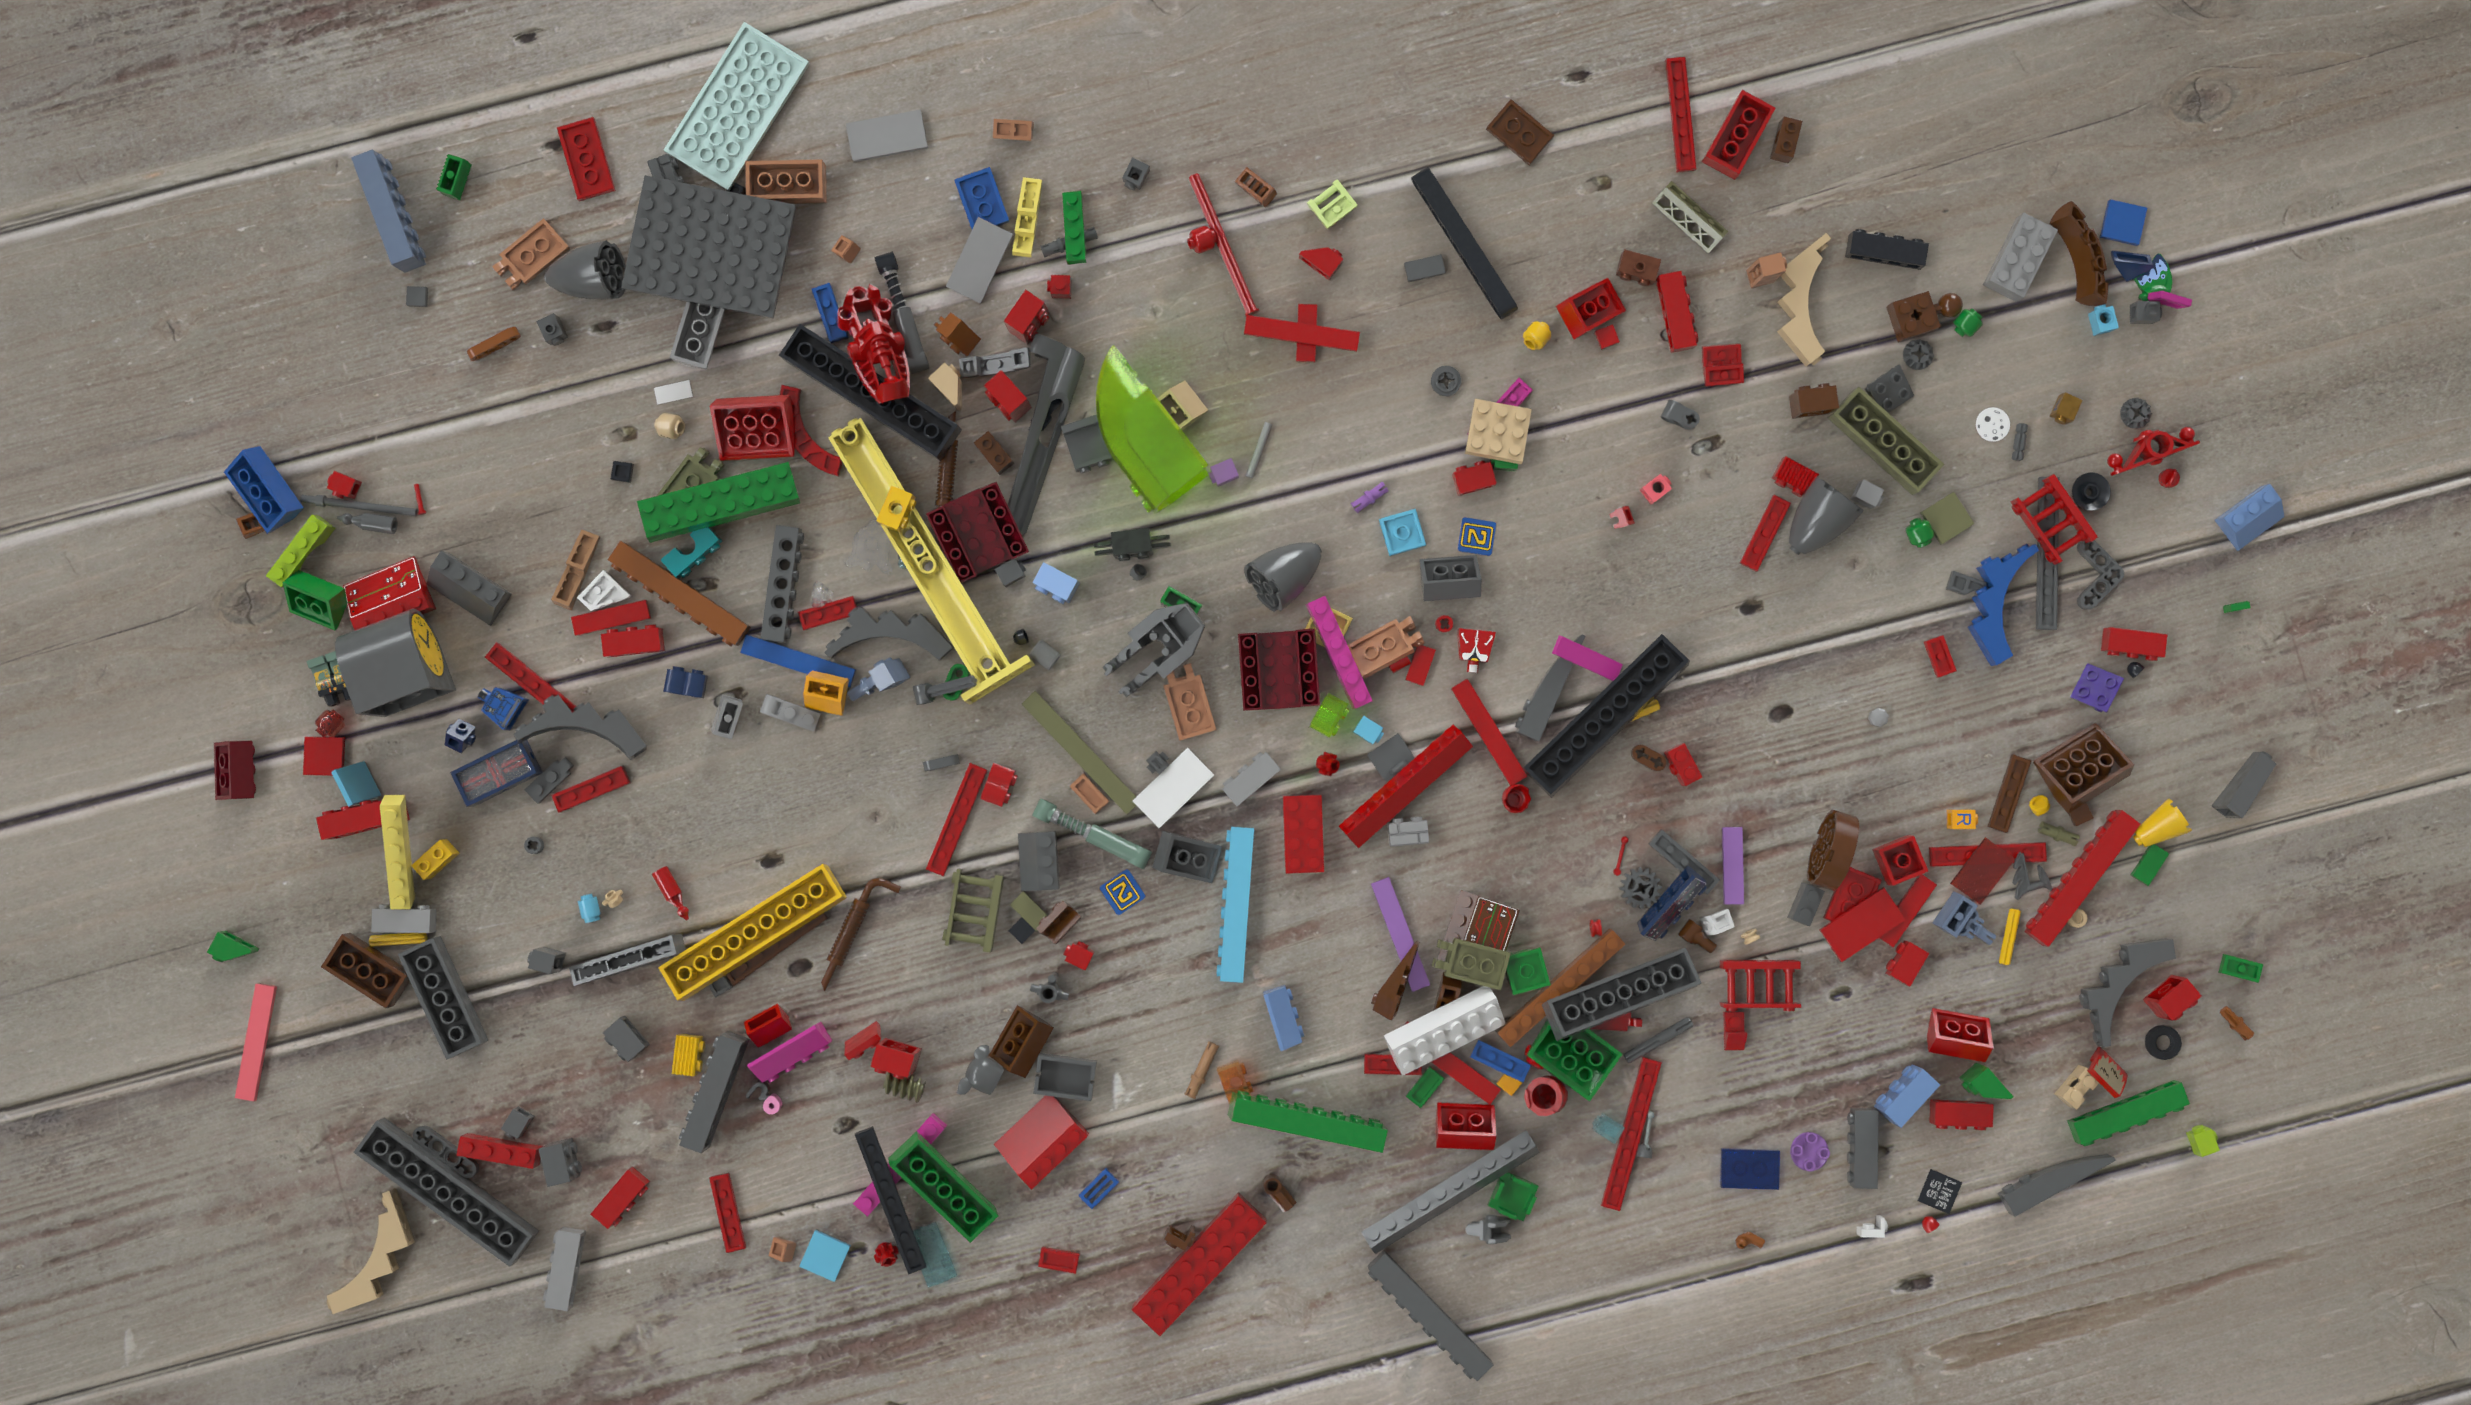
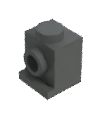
(1138, 168)

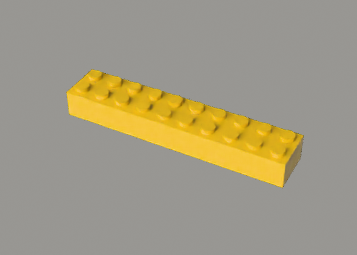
(752, 932)

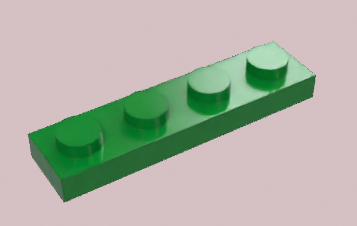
(1074, 227)

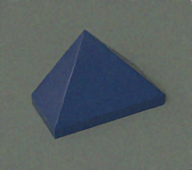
(2131, 264)

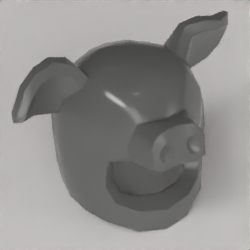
(981, 1073)

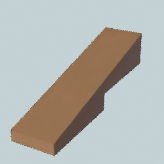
(576, 569)

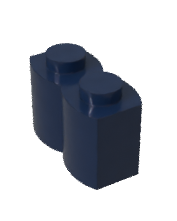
(685, 683)

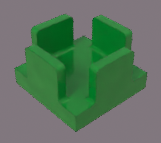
(1527, 971)
(1513, 1196)

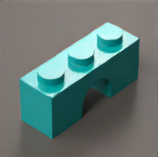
(705, 542)

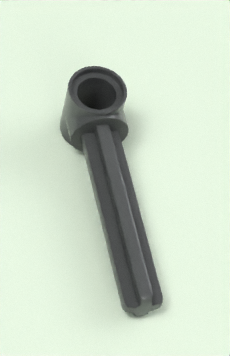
(927, 692)

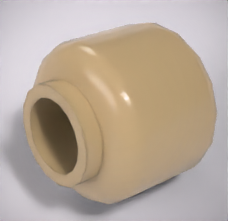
(669, 426)

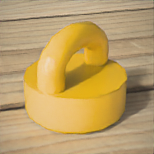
(2039, 805)

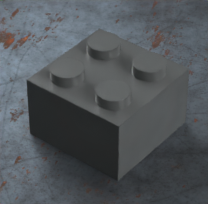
(560, 1162)

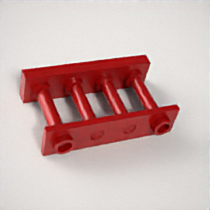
(2062, 502)
(1769, 968)

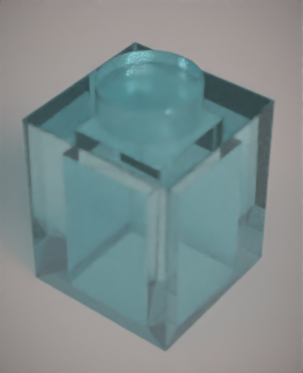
(1607, 1127)

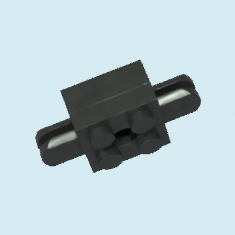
(1132, 544)

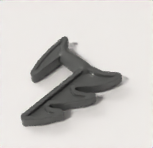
(2024, 884)

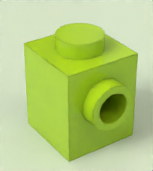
(2203, 1140)

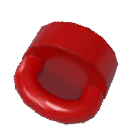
(2169, 478)

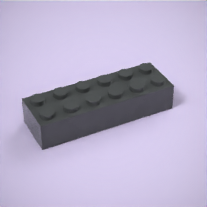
(443, 997)
(713, 1092)

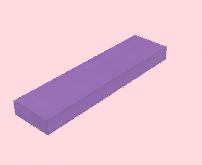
(1732, 865)

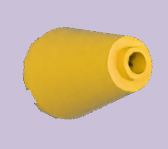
(2162, 825)

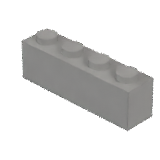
(564, 1268)

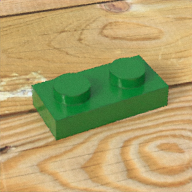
(2240, 968)

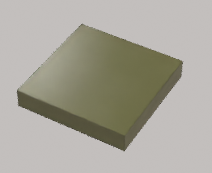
(1947, 518)

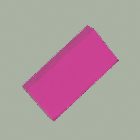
(2170, 300)

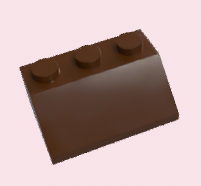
(1021, 1042)

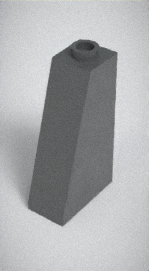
(2245, 786)

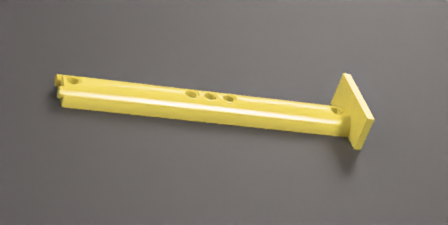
(940, 584)

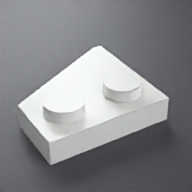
(603, 592)

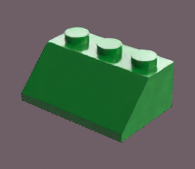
(315, 599)

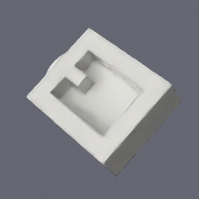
(1717, 922)
(1870, 1230)

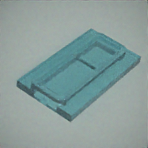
(935, 1255)

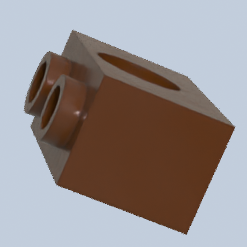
(1786, 139)
(993, 453)

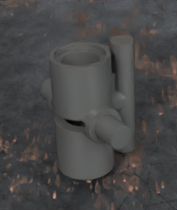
(1058, 993)

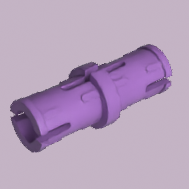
(1369, 497)

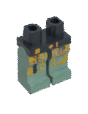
(328, 678)

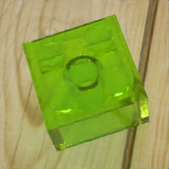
(1328, 716)

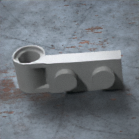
(790, 712)

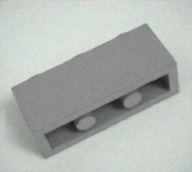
(1250, 778)
(404, 920)

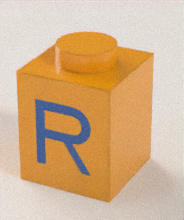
(1962, 819)

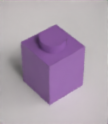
(1223, 472)

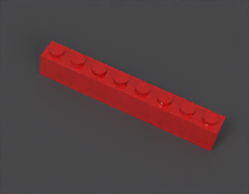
(1405, 786)
(2082, 877)

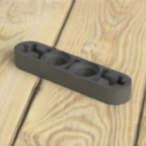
(443, 1155)

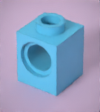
(2097, 325)
(1368, 730)

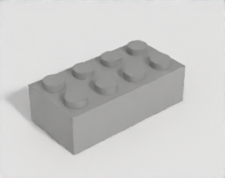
(2020, 257)

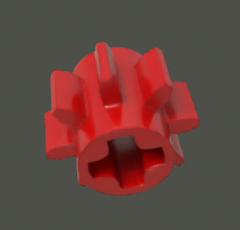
(1327, 764)
(886, 1254)

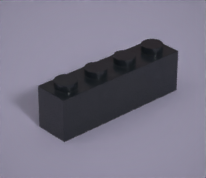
(1886, 249)

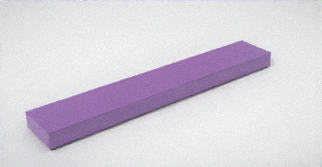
(1399, 930)

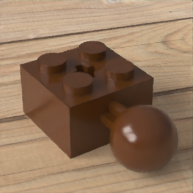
(1925, 313)

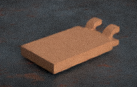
(531, 254)
(1384, 646)
(1189, 704)

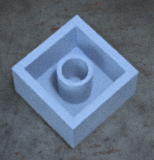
(1056, 583)

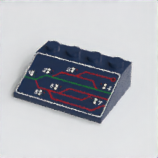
(1671, 904)

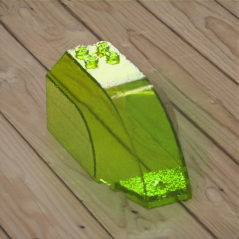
(1144, 437)

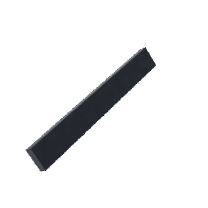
(890, 1200)

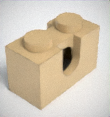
(2074, 1095)

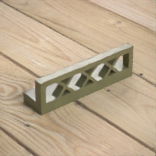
(1694, 211)

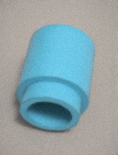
(589, 908)

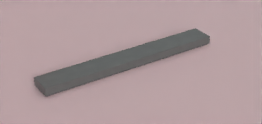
(2047, 572)

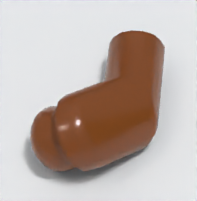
(1748, 1238)

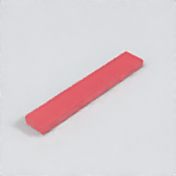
(256, 1042)

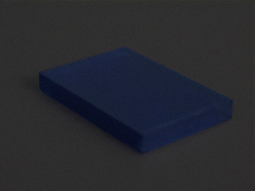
(1750, 1168)

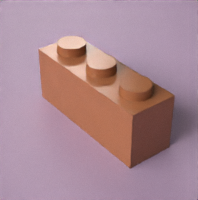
(1766, 270)

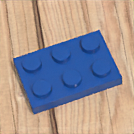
(981, 197)

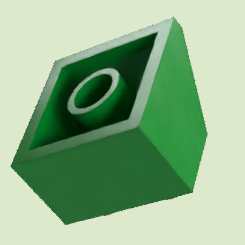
(1983, 1082)

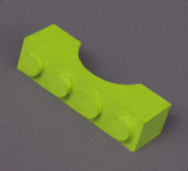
(310, 536)

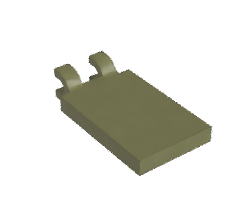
(693, 472)
(1473, 963)

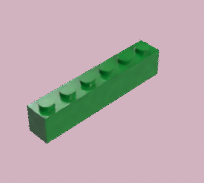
(2128, 1112)

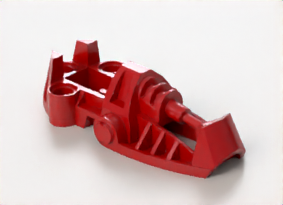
(875, 343)

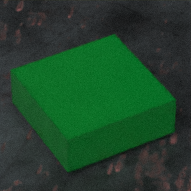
(2236, 606)

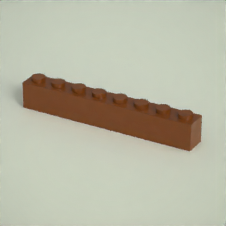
(679, 593)
(1566, 981)

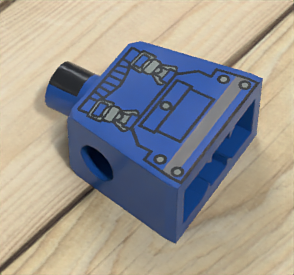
(502, 706)

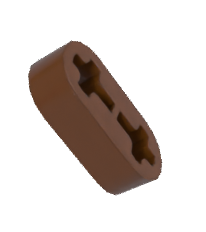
(1646, 761)

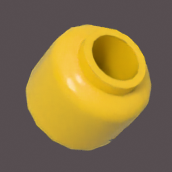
(1537, 335)

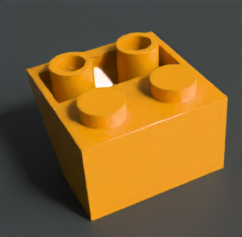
(825, 692)

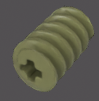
(904, 1087)

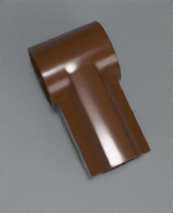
(1279, 1193)

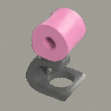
(772, 1102)

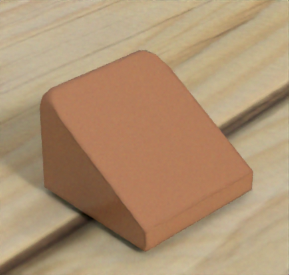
(846, 249)
(782, 1249)

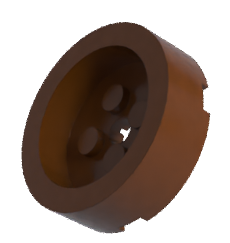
(1833, 850)

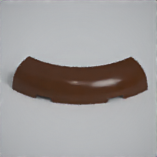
(2085, 254)

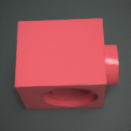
(1650, 494)

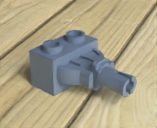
(883, 676)
(1959, 918)

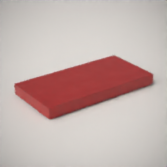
(586, 159)
(1862, 924)

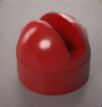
(1929, 1224)

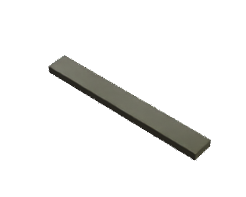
(1080, 752)

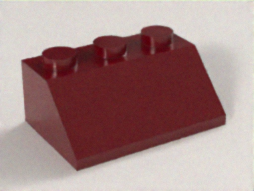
(234, 770)

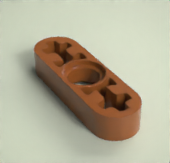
(493, 343)

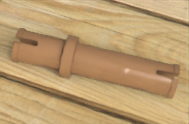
(1201, 1070)

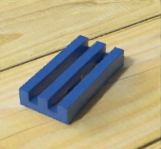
(1110, 1177)

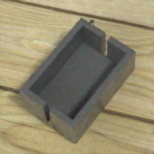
(1065, 1077)

